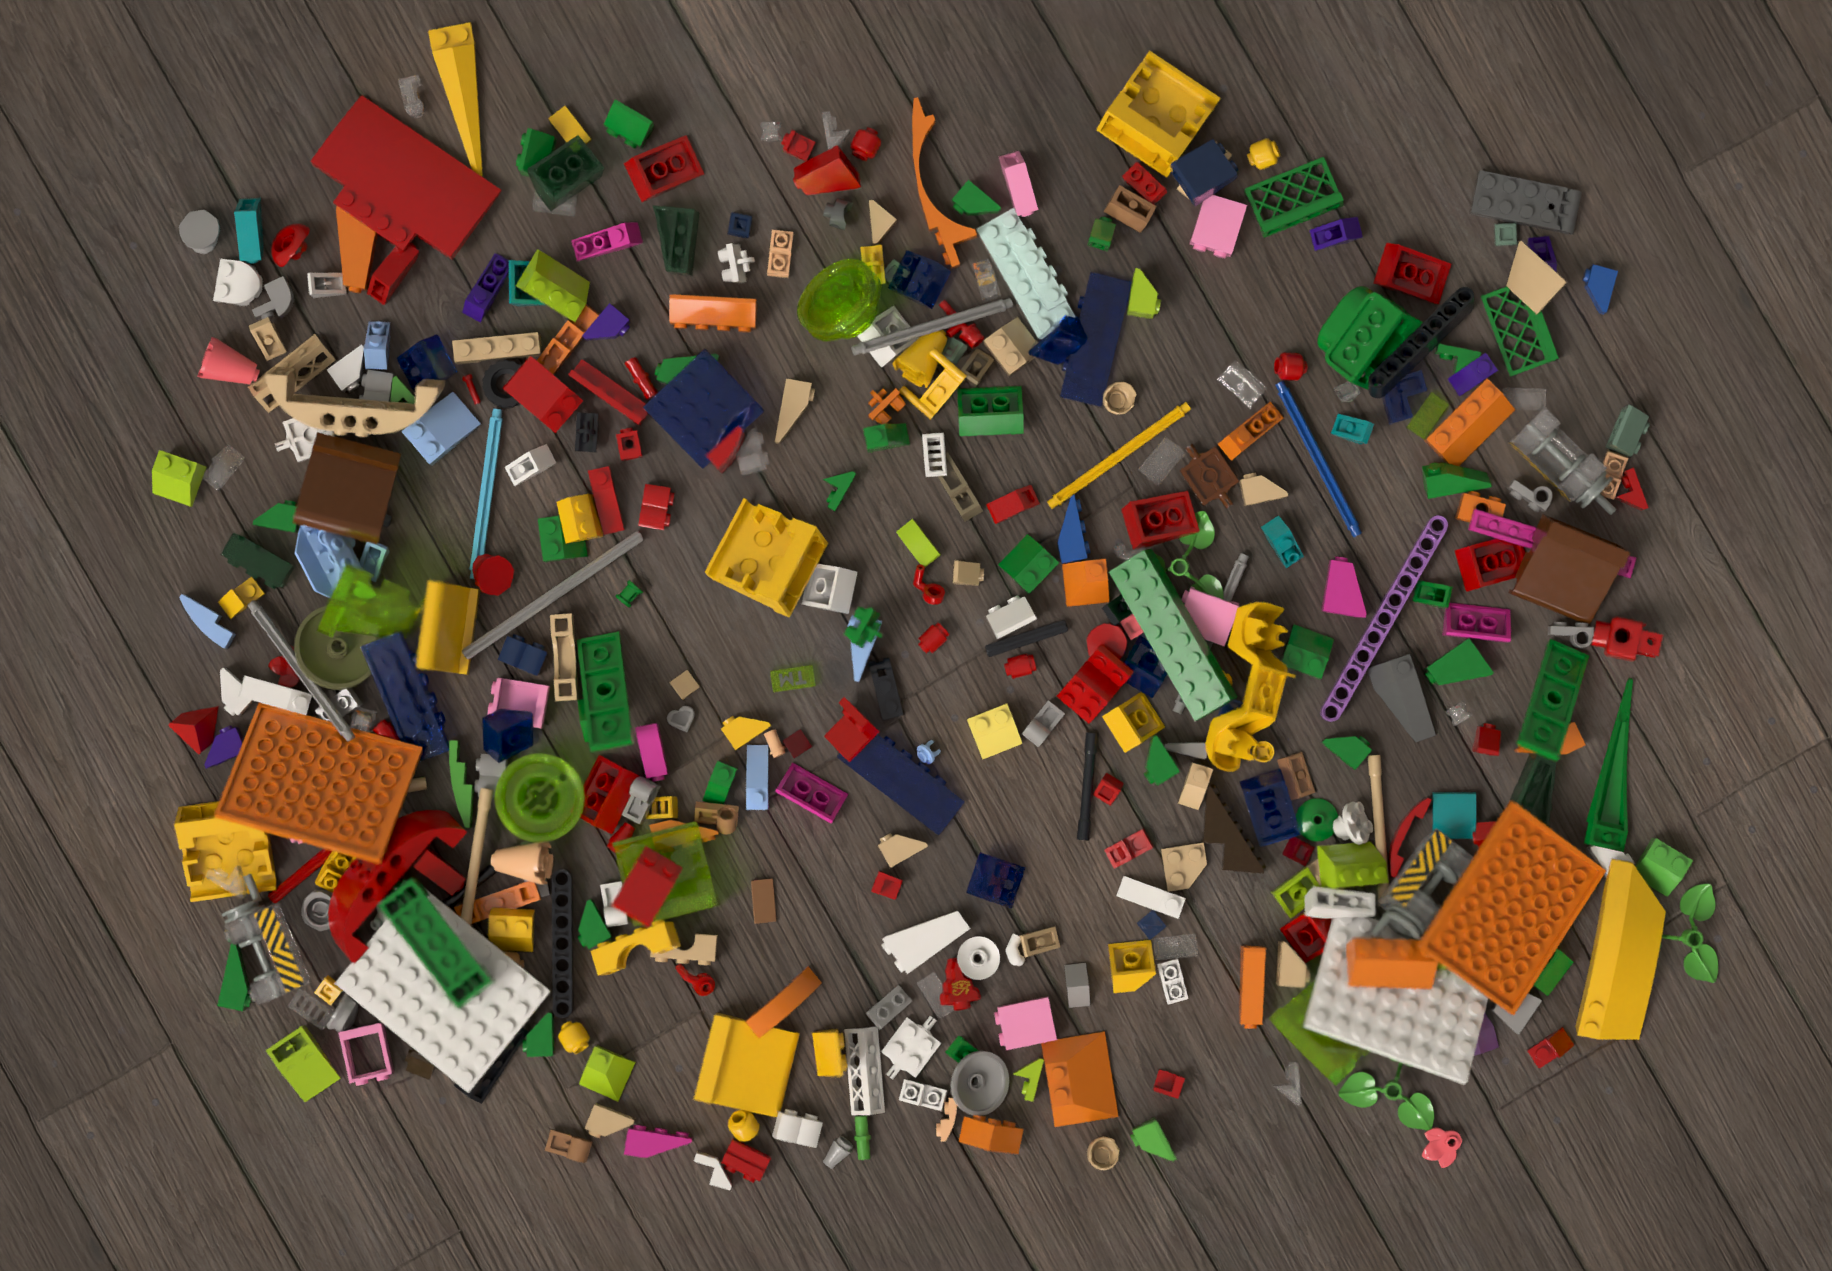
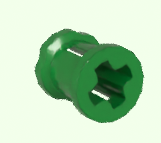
(629, 593)

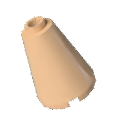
(525, 861)

